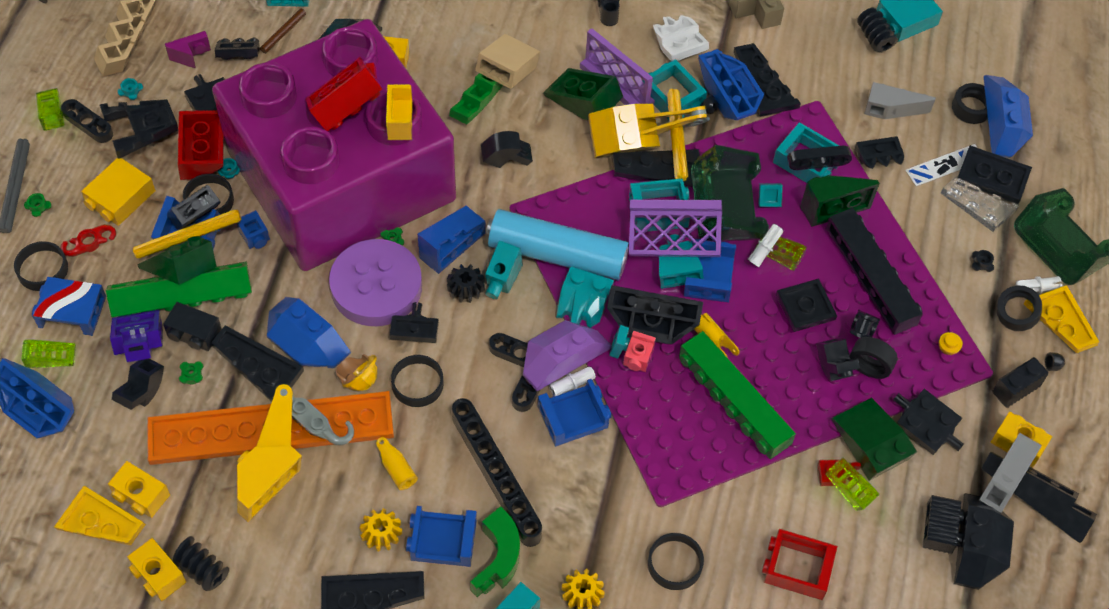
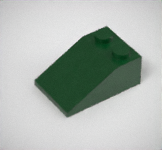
(584, 92)
(836, 194)
(182, 261)
(874, 438)

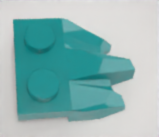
(583, 296)

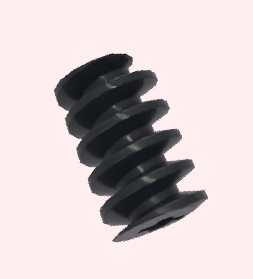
(876, 30)
(198, 565)

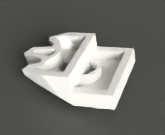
(680, 38)

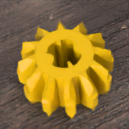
(389, 525)
(573, 587)

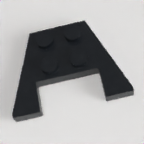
(148, 121)

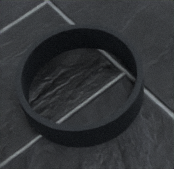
(210, 178)
(31, 249)
(417, 359)
(680, 538)

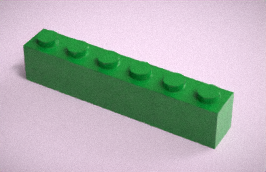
(160, 293)
(736, 395)

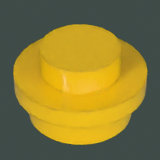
(950, 343)

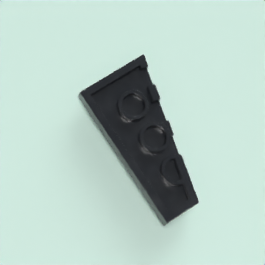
(256, 362)

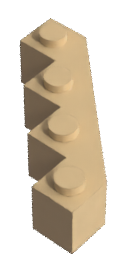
(123, 35)

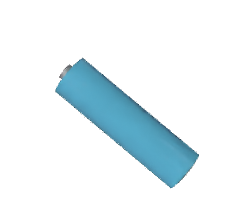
(559, 244)

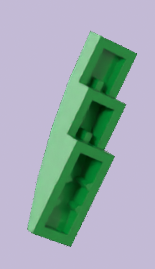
(475, 99)

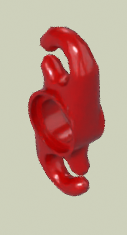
(81, 248)

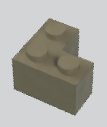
(768, 12)

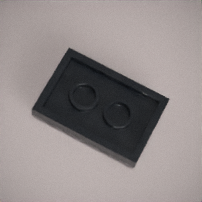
(995, 174)

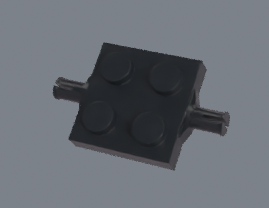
(202, 97)
(928, 421)

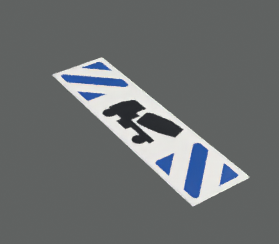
(937, 167)

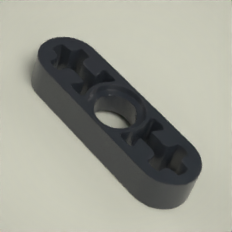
(91, 128)
(819, 157)

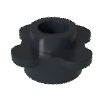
(985, 256)

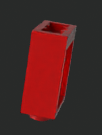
(806, 545)

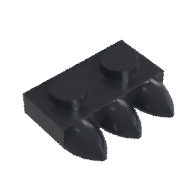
(237, 48)
(880, 151)

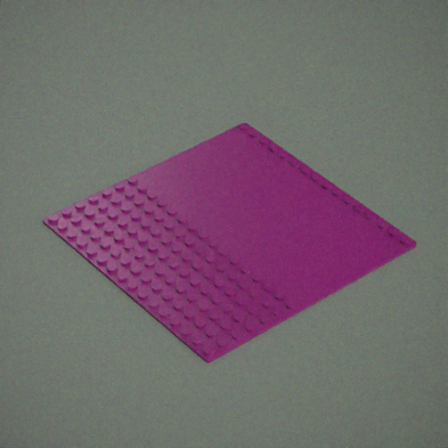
(669, 418)

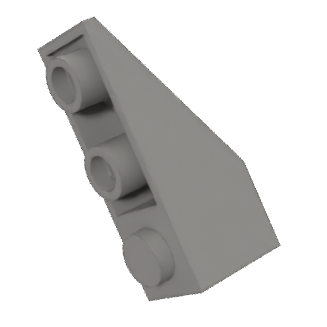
(892, 102)
(1010, 472)

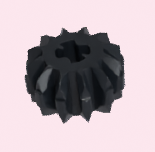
(465, 283)

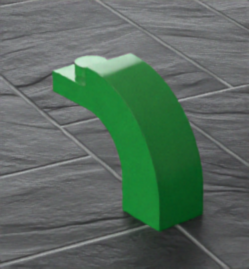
(504, 534)

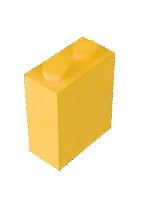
(118, 191)

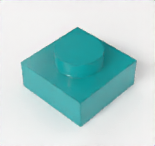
(770, 195)
(620, 342)

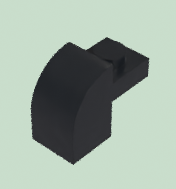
(505, 146)
(835, 359)
(141, 386)

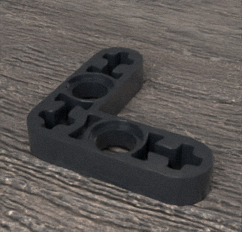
(522, 386)

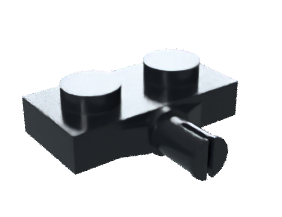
(414, 327)

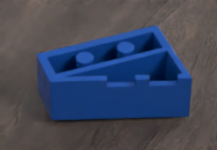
(450, 238)

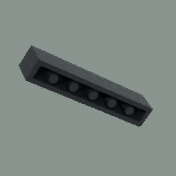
(874, 271)

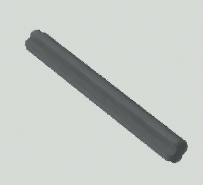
(14, 185)

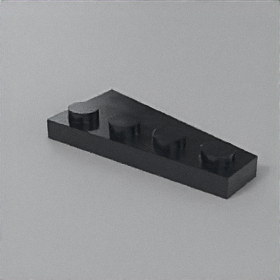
(776, 94)
(651, 165)
(371, 590)

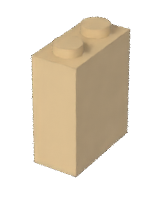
(507, 61)

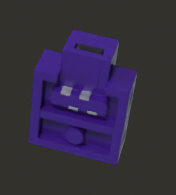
(136, 335)

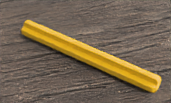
(677, 137)
(182, 235)

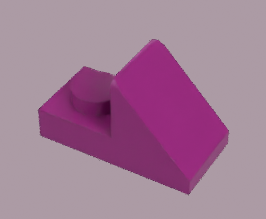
(185, 48)

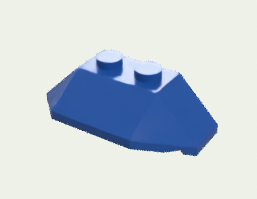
(730, 85)
(1007, 116)
(305, 335)
(33, 400)

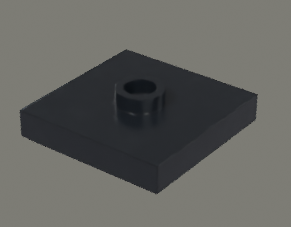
(806, 305)

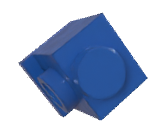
(255, 232)

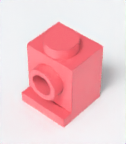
(639, 351)

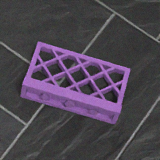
(595, 62)
(675, 209)

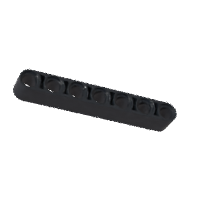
(499, 481)

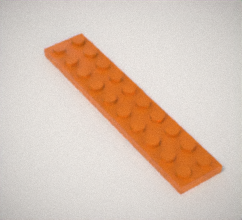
(238, 429)

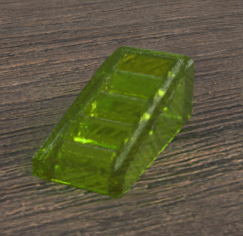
(49, 111)
(785, 258)
(40, 346)
(857, 478)

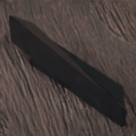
(1050, 499)

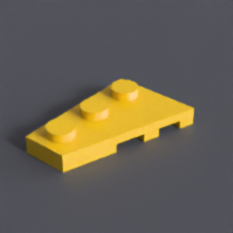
(1066, 319)
(99, 518)

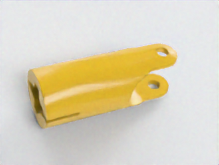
(716, 334)
(396, 465)

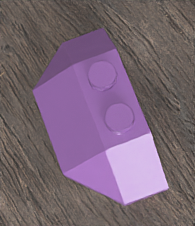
(560, 352)

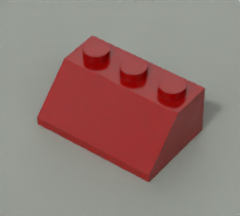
(343, 95)
(199, 143)

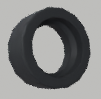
(965, 113)
(1019, 324)
(878, 349)

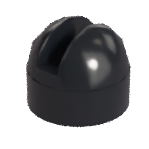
(710, 104)
(1054, 361)

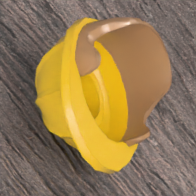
(357, 373)

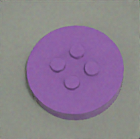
(375, 282)

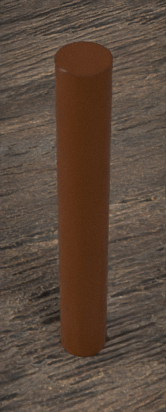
(283, 30)

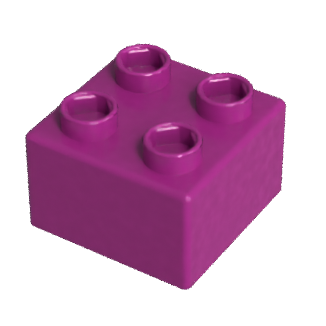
(342, 182)

